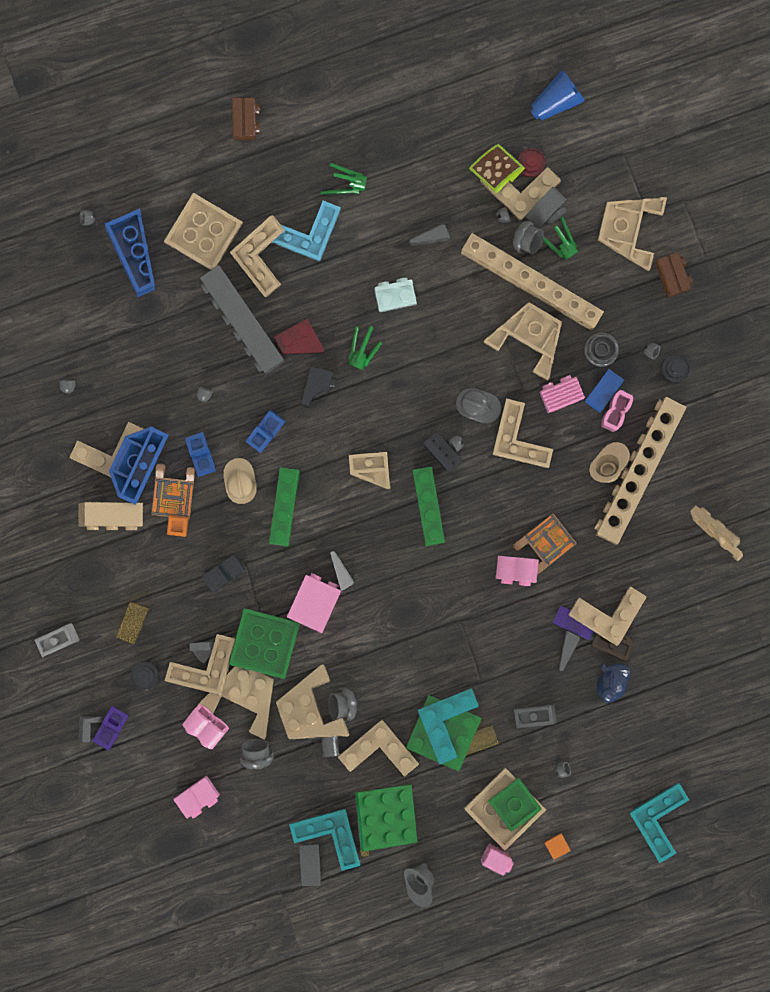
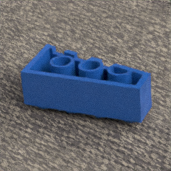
(131, 247)

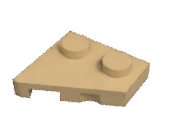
(371, 468)

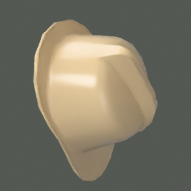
(610, 463)
(239, 480)

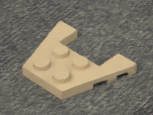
(622, 225)
(533, 329)
(717, 530)
(249, 690)
(301, 712)

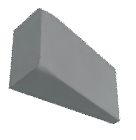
(342, 574)
(57, 640)

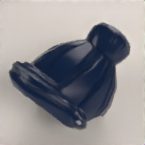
(613, 682)

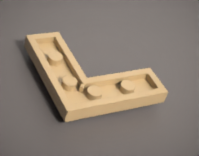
(521, 203)
(247, 255)
(509, 447)
(96, 459)
(612, 627)
(214, 677)
(376, 737)

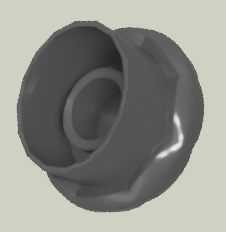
(527, 238)
(601, 349)
(342, 705)
(256, 754)

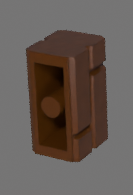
(244, 119)
(673, 274)

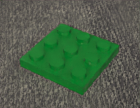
(264, 643)
(460, 729)
(386, 817)

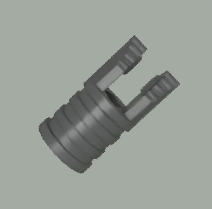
(330, 746)

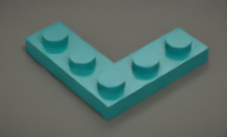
(433, 721)
(646, 819)
(334, 823)

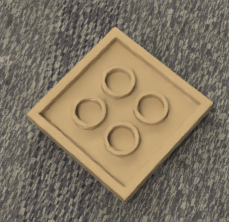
(203, 232)
(487, 817)

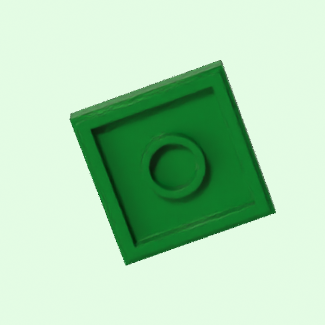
(514, 804)

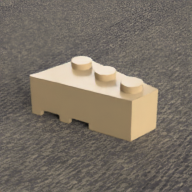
(110, 515)

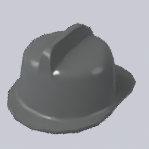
(478, 405)
(419, 884)

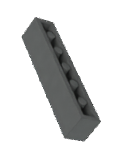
(242, 320)

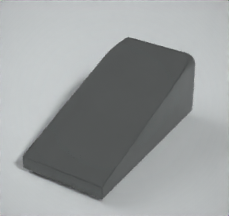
(434, 235)
(569, 643)
(535, 716)
(310, 865)

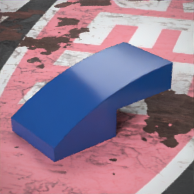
(604, 390)
(265, 431)
(200, 454)

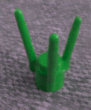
(357, 181)
(568, 247)
(358, 359)

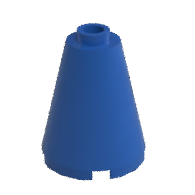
(556, 97)

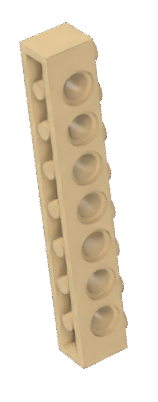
(532, 282)
(674, 411)

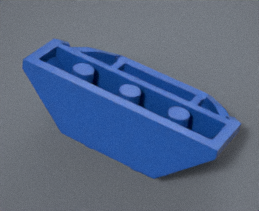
(135, 462)

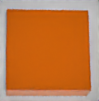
(177, 525)
(557, 846)

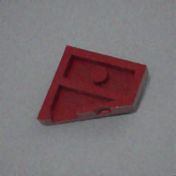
(299, 340)

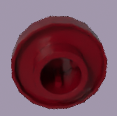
(532, 161)

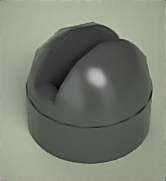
(86, 217)
(505, 218)
(652, 350)
(67, 386)
(203, 394)
(455, 443)
(563, 769)

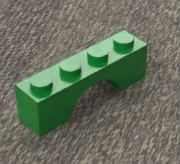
(428, 506)
(284, 507)

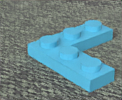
(314, 244)

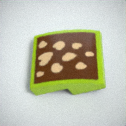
(496, 168)

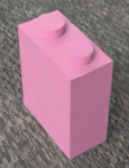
(314, 602)

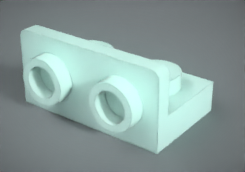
(395, 295)

